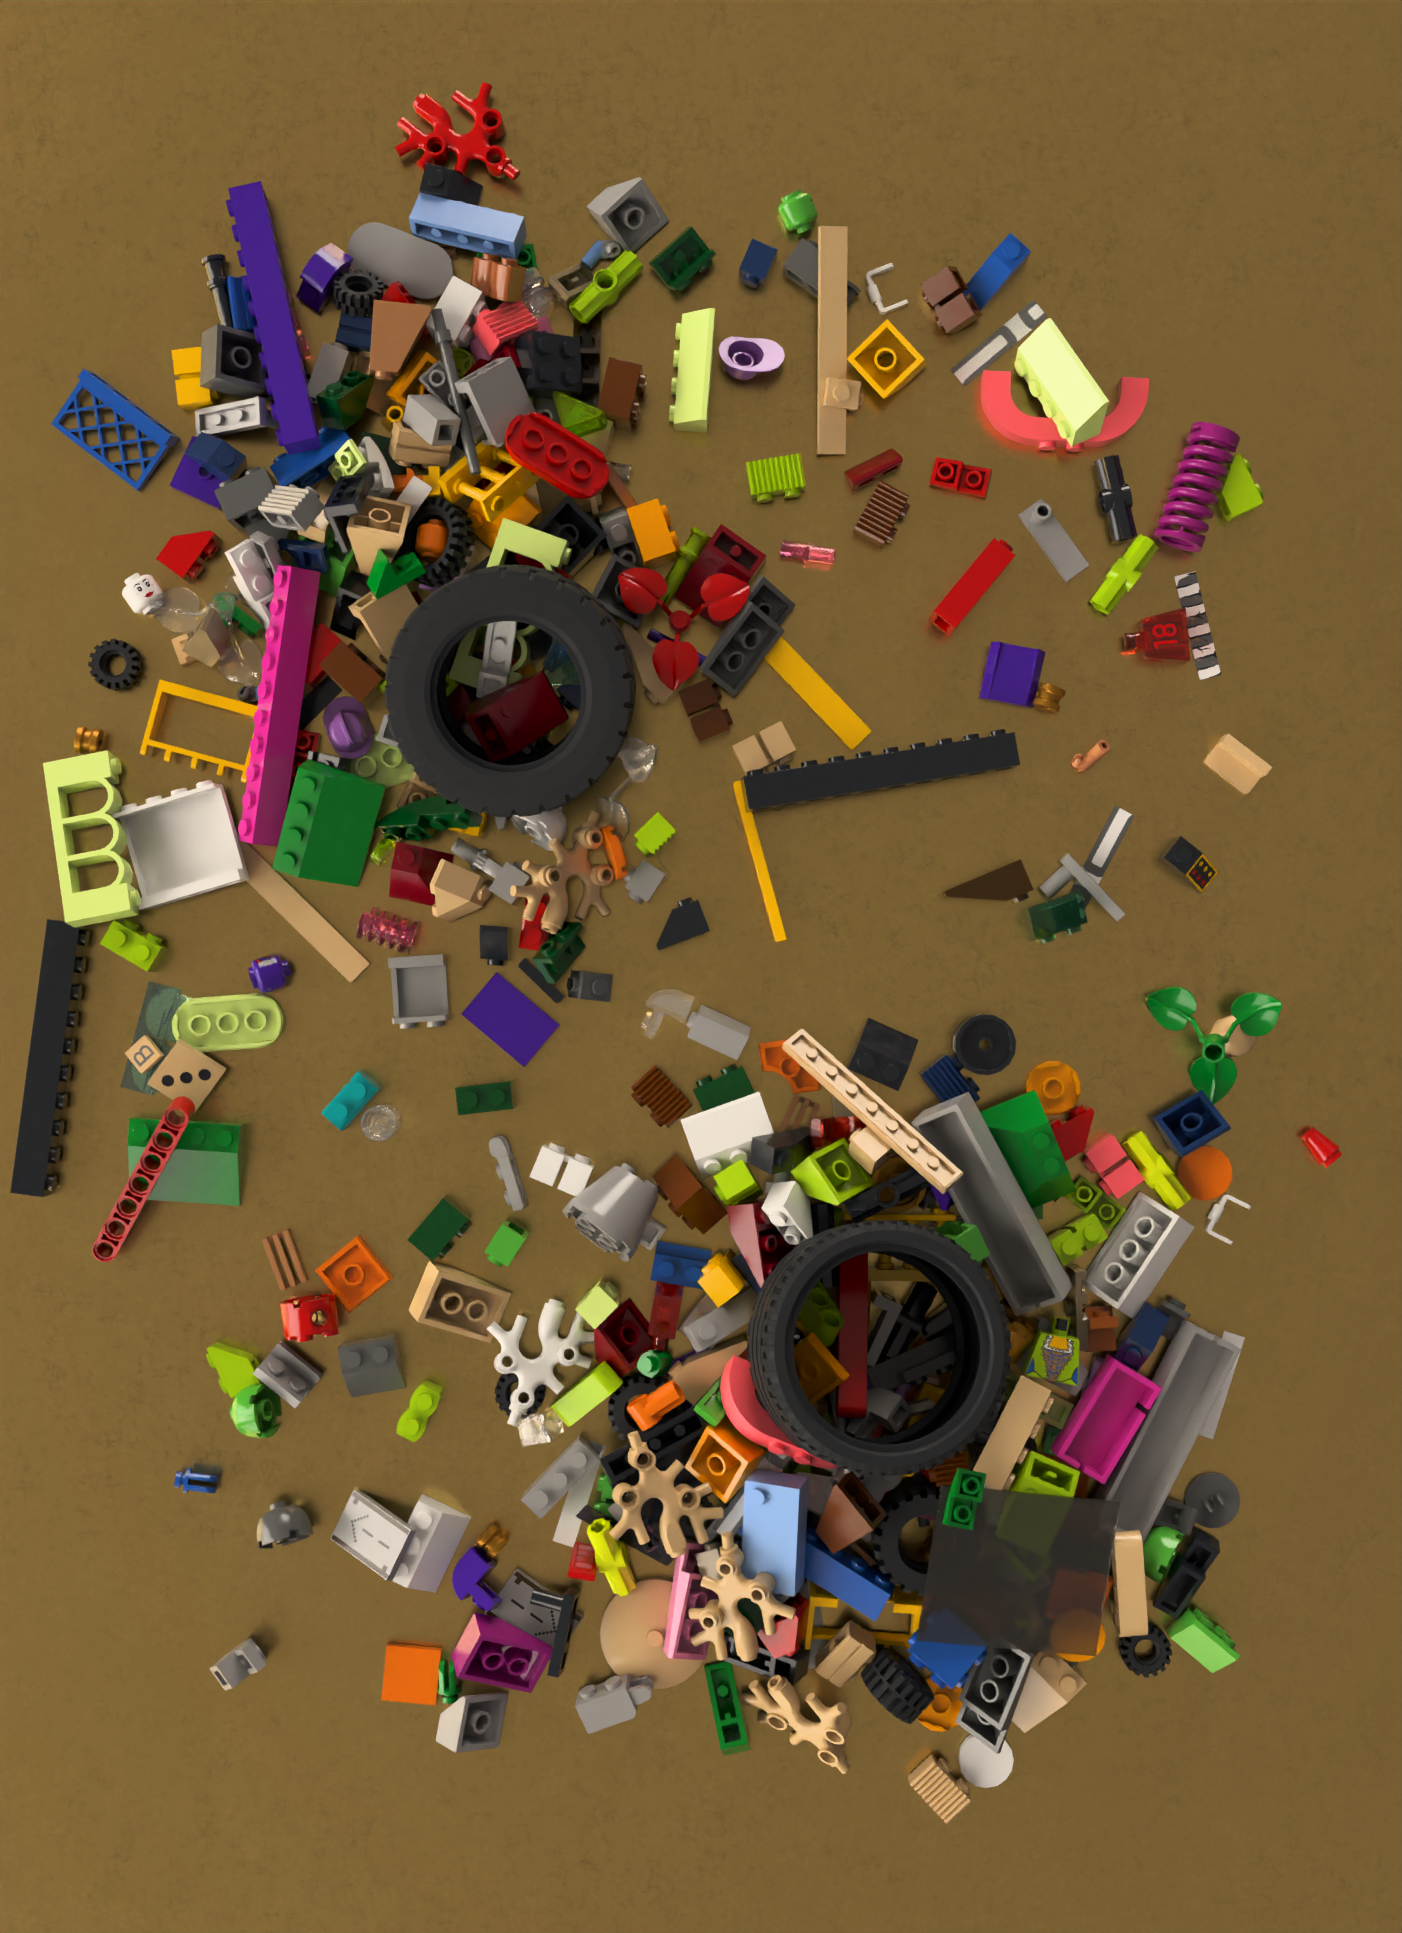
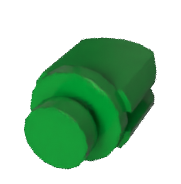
(654, 1363)
(448, 1675)

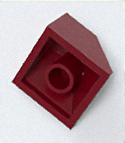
(413, 871)
(622, 1338)

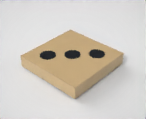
(186, 1074)

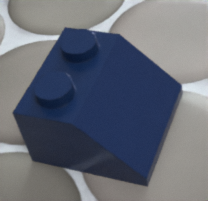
(1191, 1124)

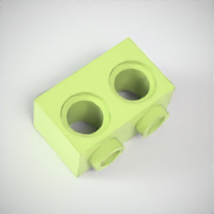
(599, 1303)

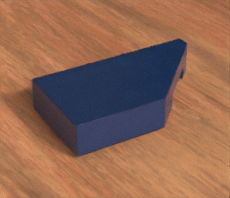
(307, 554)

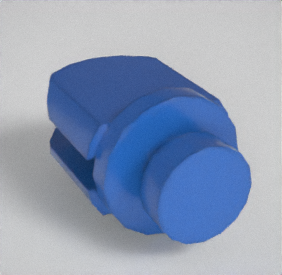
(185, 1481)

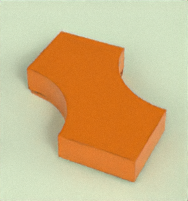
(777, 1060)

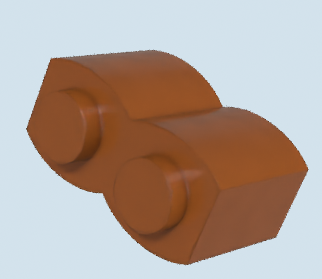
(498, 278)

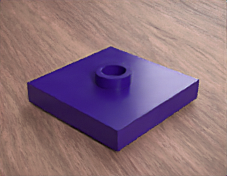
(196, 481)

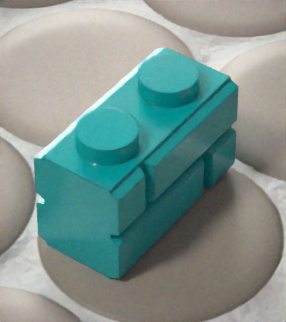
(351, 1100)

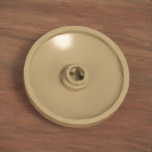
(636, 1631)

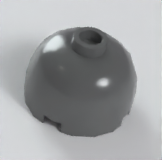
(282, 1525)

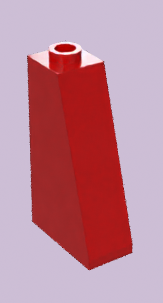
(972, 586)

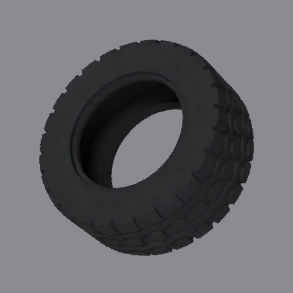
(438, 746)

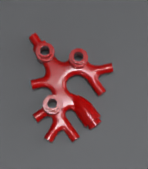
(469, 146)

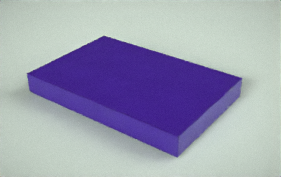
(510, 1019)

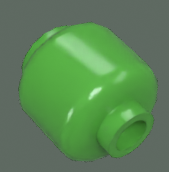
(797, 211)

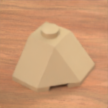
(457, 891)

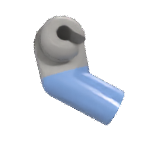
(601, 250)

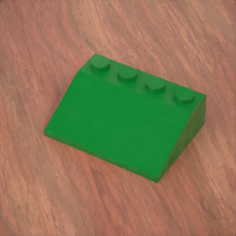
(328, 825)
(203, 1165)

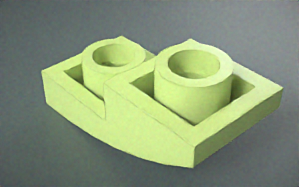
(348, 461)

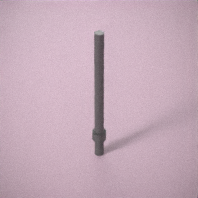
(443, 339)

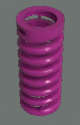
(1217, 436)

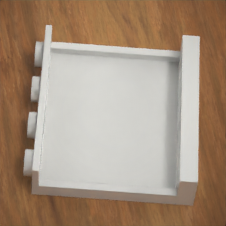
(183, 844)

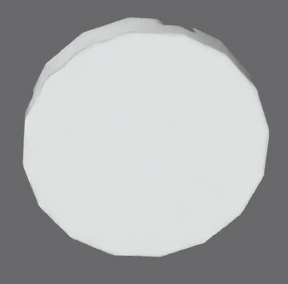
(982, 1765)

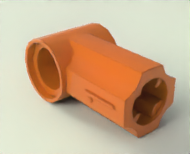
(650, 1408)

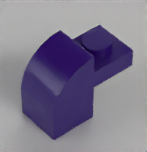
(320, 275)
(470, 1576)

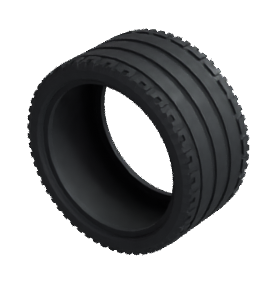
(980, 1348)

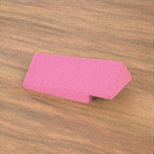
(686, 1594)

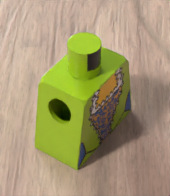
(1054, 1354)

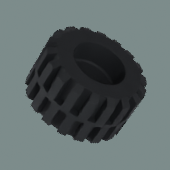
(618, 1402)
(897, 1686)

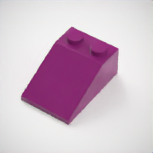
(500, 1654)

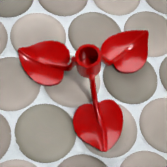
(679, 660)

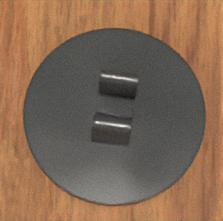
(1214, 1498)

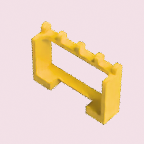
(167, 688)
(902, 1603)

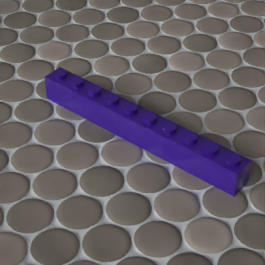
(274, 318)

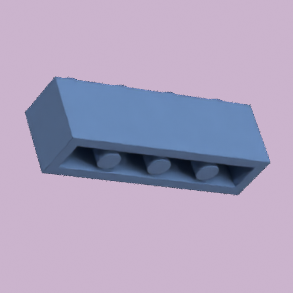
(467, 226)

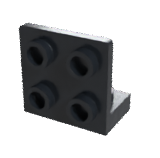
(345, 502)

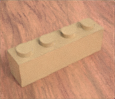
(1012, 1432)

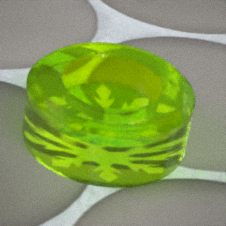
(381, 851)

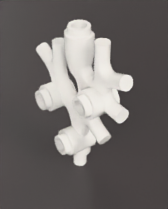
(539, 1370)

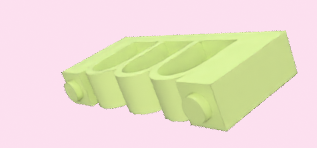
(529, 543)
(77, 775)

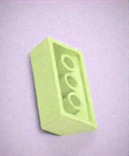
(694, 371)
(1061, 384)

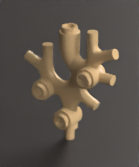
(553, 878)
(660, 1485)
(725, 1612)
(827, 1734)

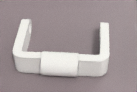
(874, 294)
(1216, 1212)

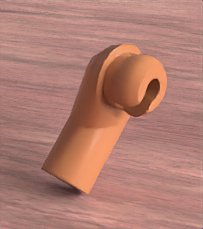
(1085, 762)

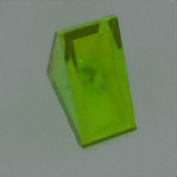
(578, 416)

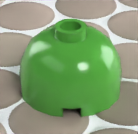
(256, 1411)
(1160, 1551)

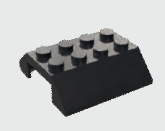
(668, 1442)

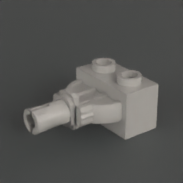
(504, 876)

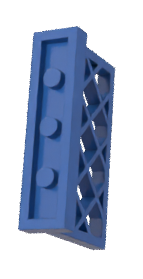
(121, 407)

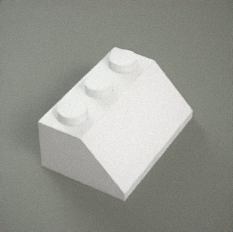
(725, 1133)
(432, 1546)

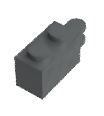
(803, 269)

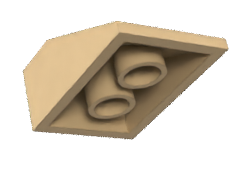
(458, 1302)
(1046, 1689)

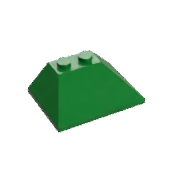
(1029, 1148)

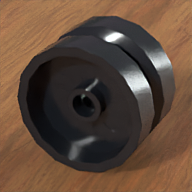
(968, 1037)

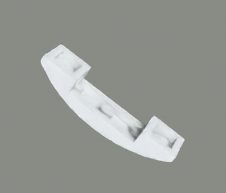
(497, 657)

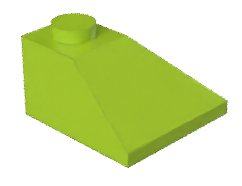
(832, 1174)

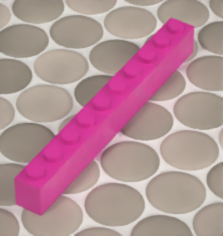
(279, 705)

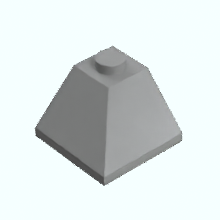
(628, 213)
(473, 1722)

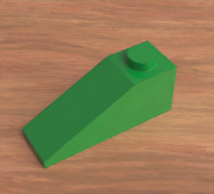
(727, 1708)

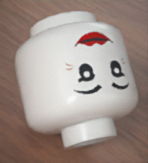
(140, 591)

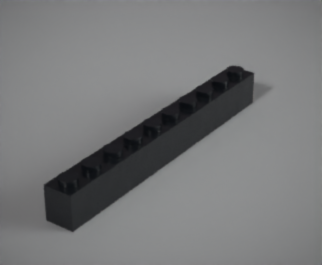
(880, 771)
(49, 1059)

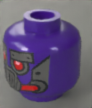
(269, 973)

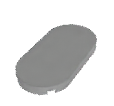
(401, 257)

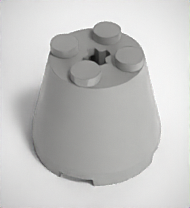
(614, 1210)

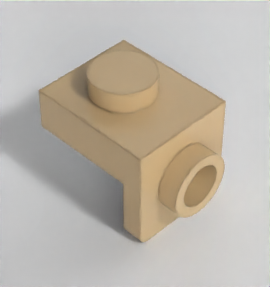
(843, 394)

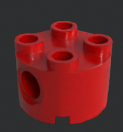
(309, 1316)

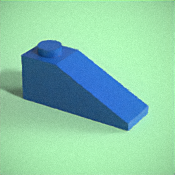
(997, 270)

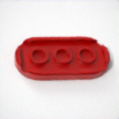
(556, 455)

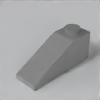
(721, 1321)

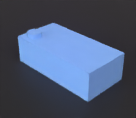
(775, 1528)

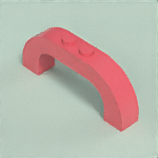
(1042, 431)
(754, 1421)

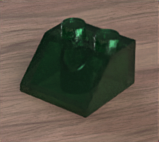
(1054, 916)

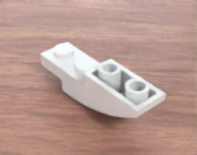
(252, 579)

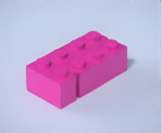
(1105, 1419)

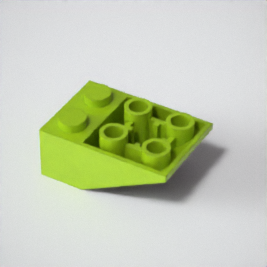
(1044, 1476)

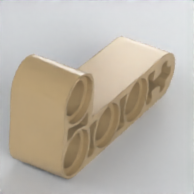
(1129, 1600)

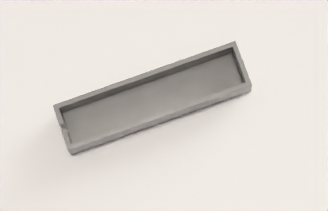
(995, 1203)
(1190, 1384)

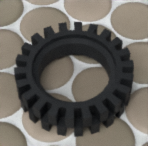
(456, 545)

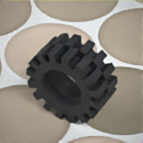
(357, 292)
(100, 658)
(503, 1394)
(1149, 1665)

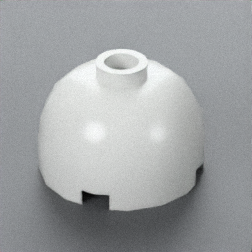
(543, 826)

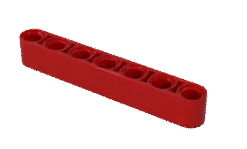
(148, 1169)
(852, 1338)

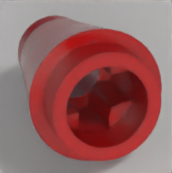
(1321, 1147)

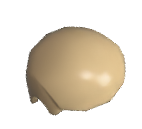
(1239, 1042)

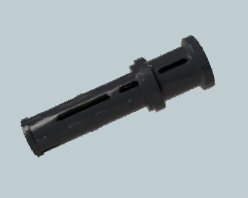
(218, 285)

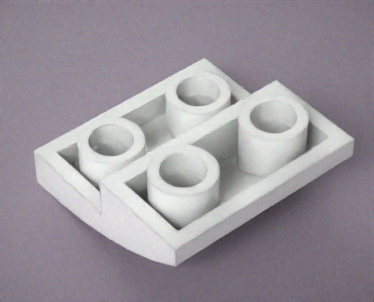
(377, 466)

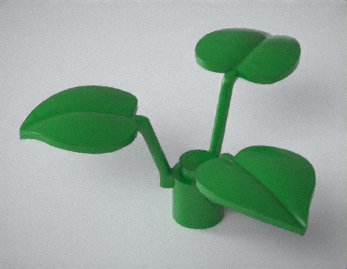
(1213, 1072)

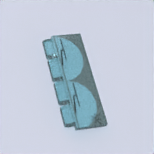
(156, 1022)

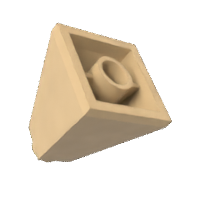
(377, 526)

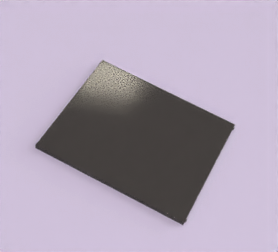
(1024, 1574)

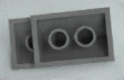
(748, 637)
(993, 1694)

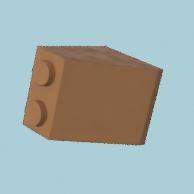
(394, 336)

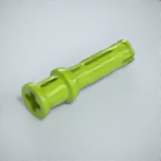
(687, 557)

